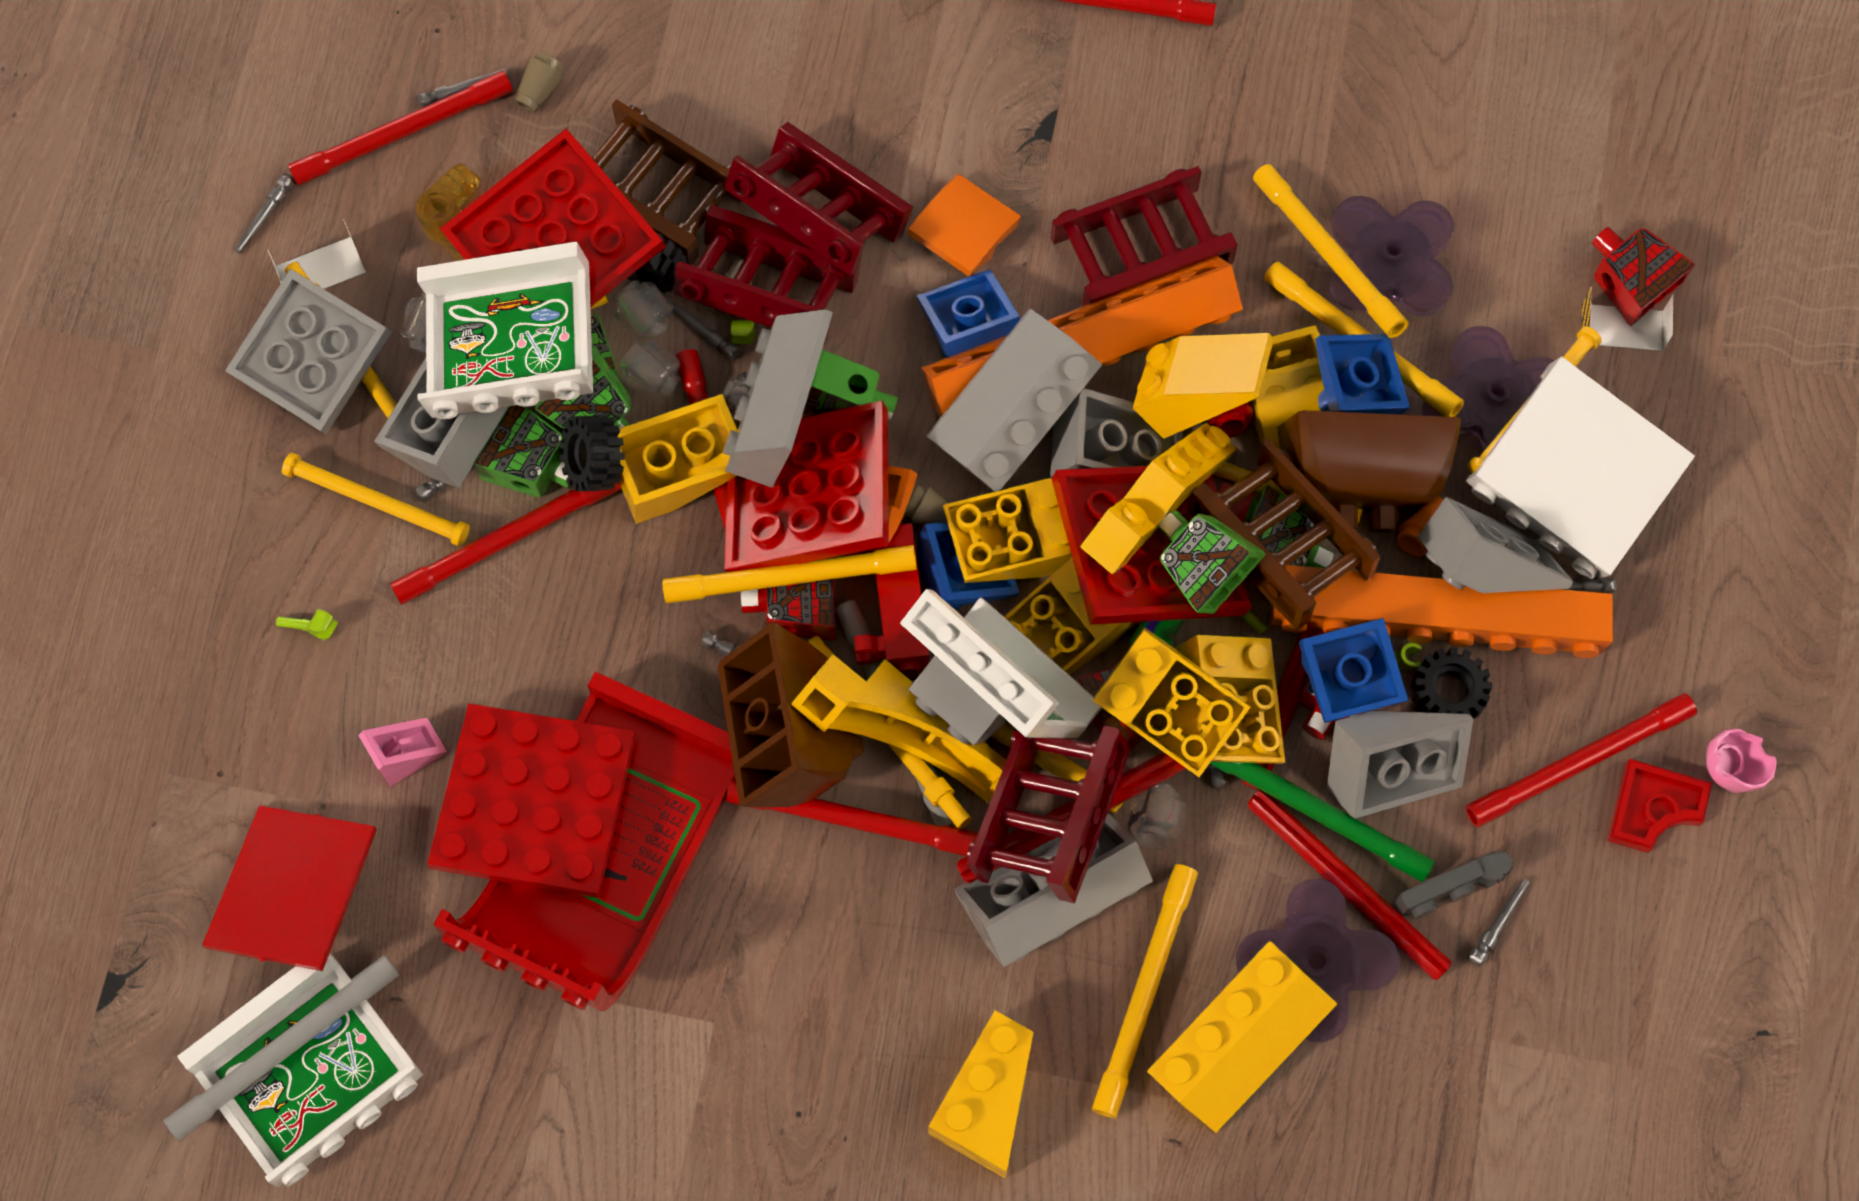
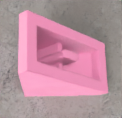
(402, 748)

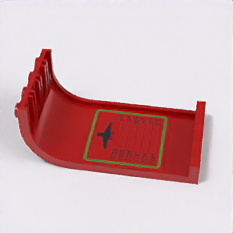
(666, 811)

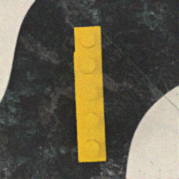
(1156, 494)
(888, 713)

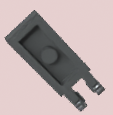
(1455, 883)

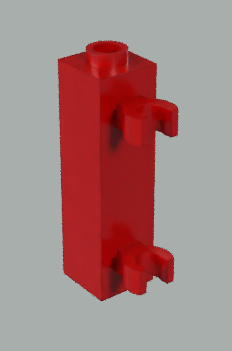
(896, 597)

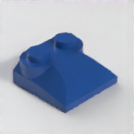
(968, 313)
(1360, 375)
(943, 573)
(1353, 670)

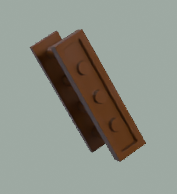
(635, 122)
(1270, 576)

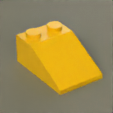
(1200, 378)
(675, 457)

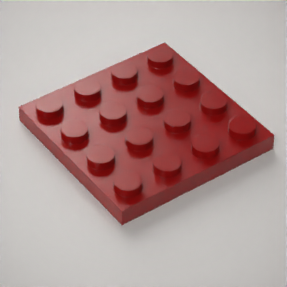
(559, 200)
(823, 501)
(1141, 587)
(532, 800)

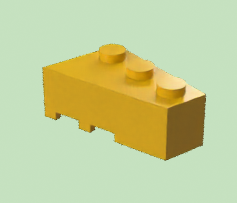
(986, 1096)

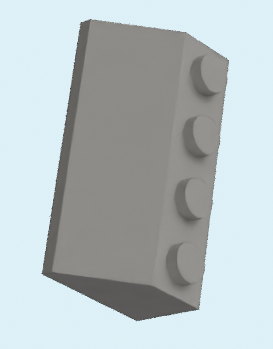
(777, 395)
(1013, 400)
(435, 445)
(1023, 913)

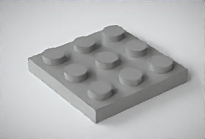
(308, 351)

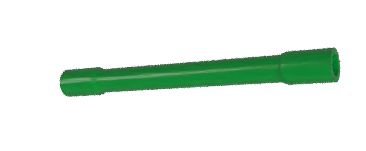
(1394, 852)

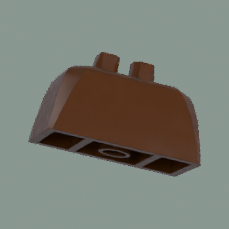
(1372, 460)
(774, 747)

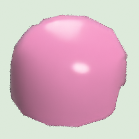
(1739, 761)

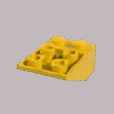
(1289, 383)
(1009, 533)
(1059, 624)
(1248, 671)
(1171, 702)

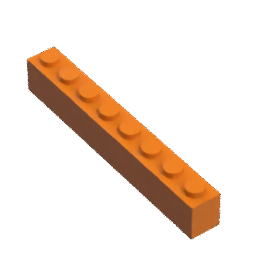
(1115, 324)
(1436, 610)

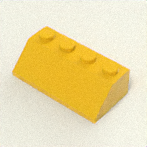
(1242, 1037)

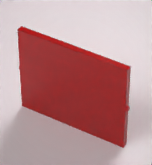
(290, 888)

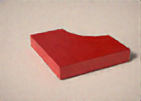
(1654, 801)

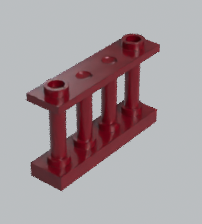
(831, 176)
(1109, 213)
(759, 244)
(1077, 833)

